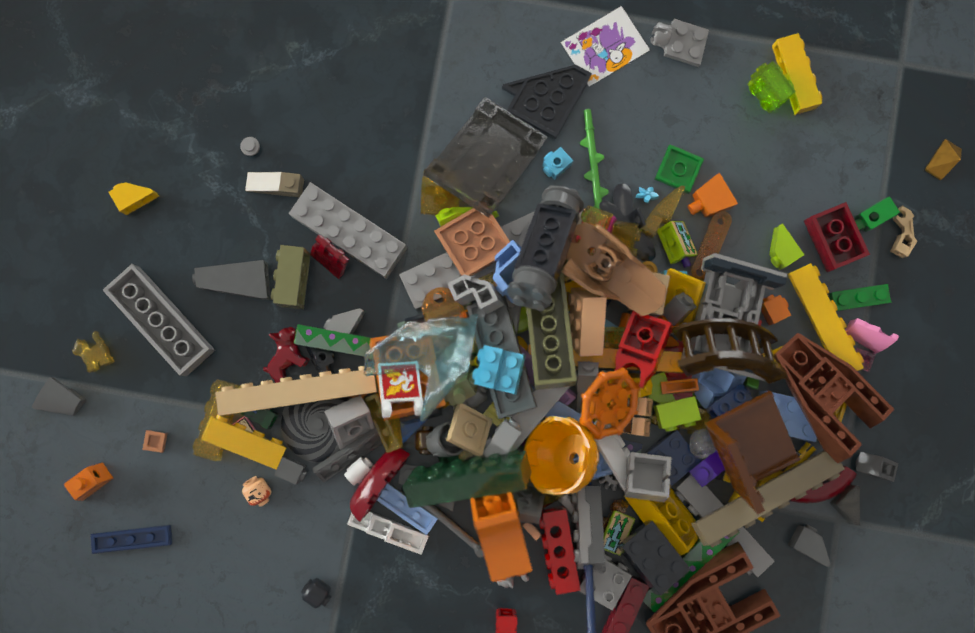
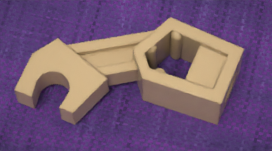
(906, 223)

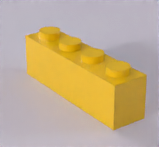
(796, 68)
(243, 442)

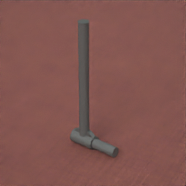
(456, 529)

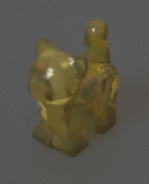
(96, 353)

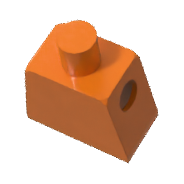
(712, 197)
(86, 482)

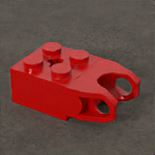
(642, 353)

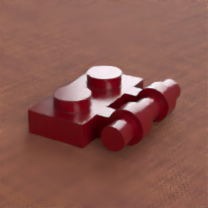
(329, 256)

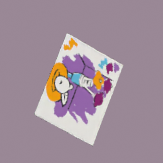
(605, 45)

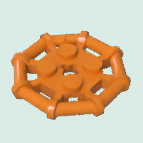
(616, 410)

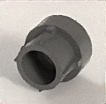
(437, 442)

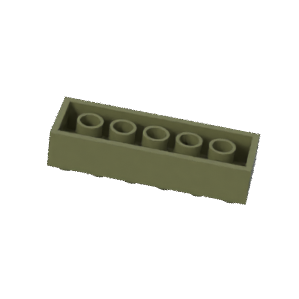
(552, 342)

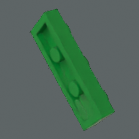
(861, 297)

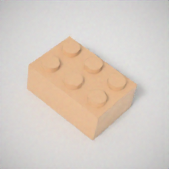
(587, 321)

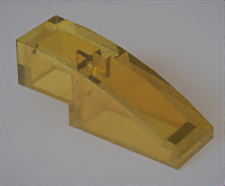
(662, 212)

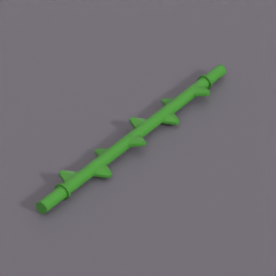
(595, 158)

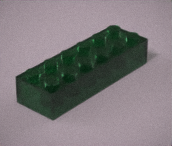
(467, 479)

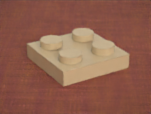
(469, 429)

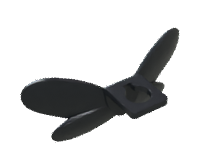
(622, 210)

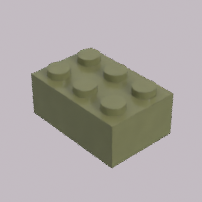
(291, 277)

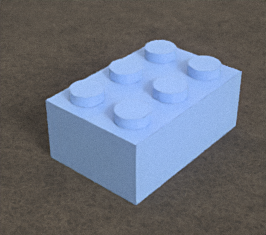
(793, 418)

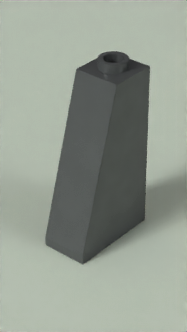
(238, 279)

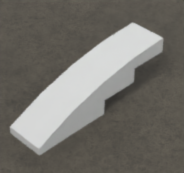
(390, 531)

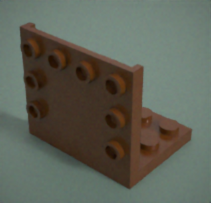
(752, 445)

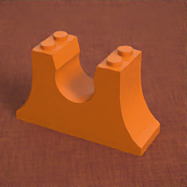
(500, 536)

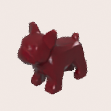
(286, 354)

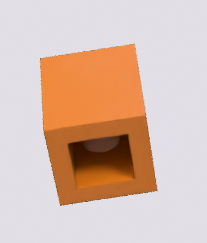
(775, 309)

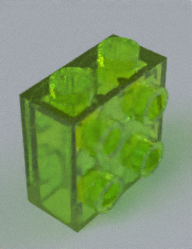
(770, 86)

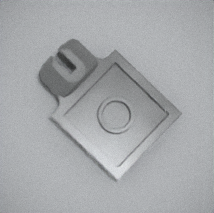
(681, 41)

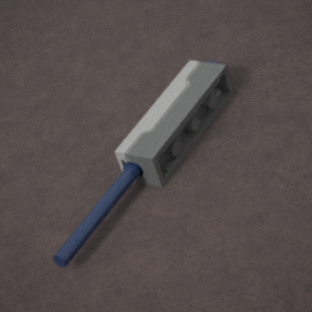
(589, 541)

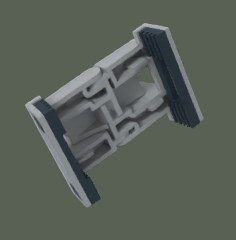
(721, 299)

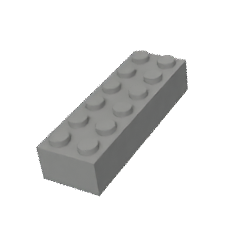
(348, 230)
(159, 320)

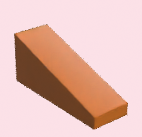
(679, 386)

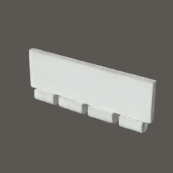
(614, 455)

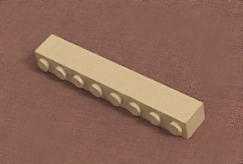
(294, 392)

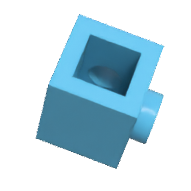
(556, 163)

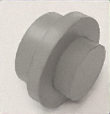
(250, 146)

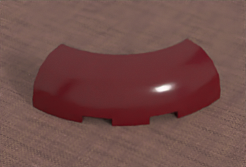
(375, 481)
(829, 489)

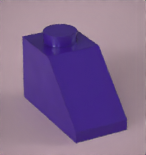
(707, 469)

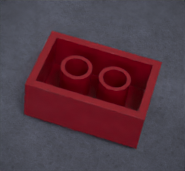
(836, 237)

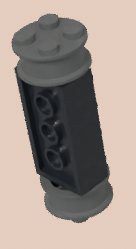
(545, 247)

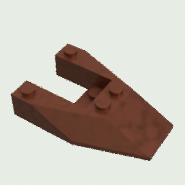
(821, 386)
(702, 607)

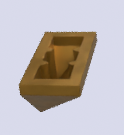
(944, 159)

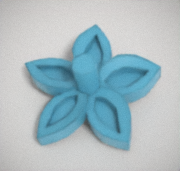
(647, 194)

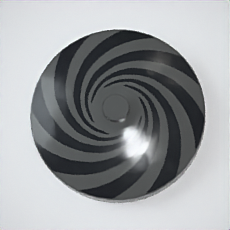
(308, 431)

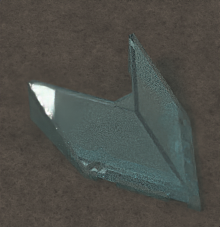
(434, 347)

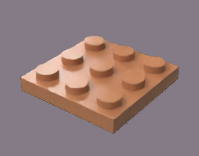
(472, 241)

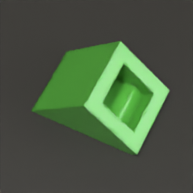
(752, 383)

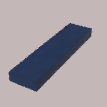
(131, 539)

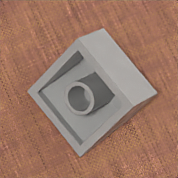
(349, 421)

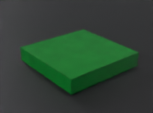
(679, 168)

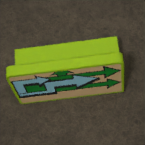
(676, 241)
(616, 531)

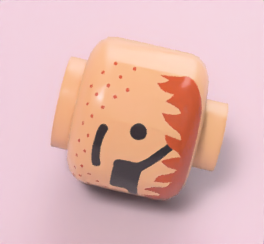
(256, 491)

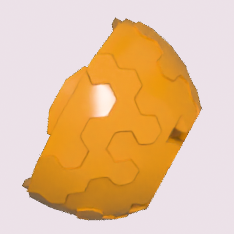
(551, 456)

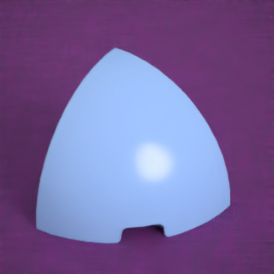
(715, 385)

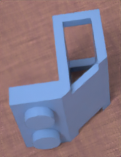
(505, 267)

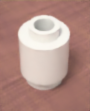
(358, 470)

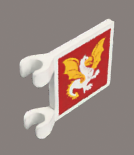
(400, 388)

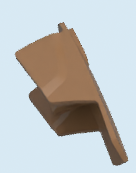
(612, 270)

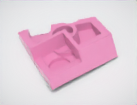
(870, 335)

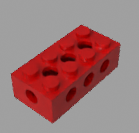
(567, 580)

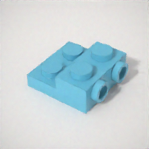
(498, 369)

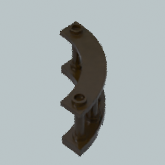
(758, 336)

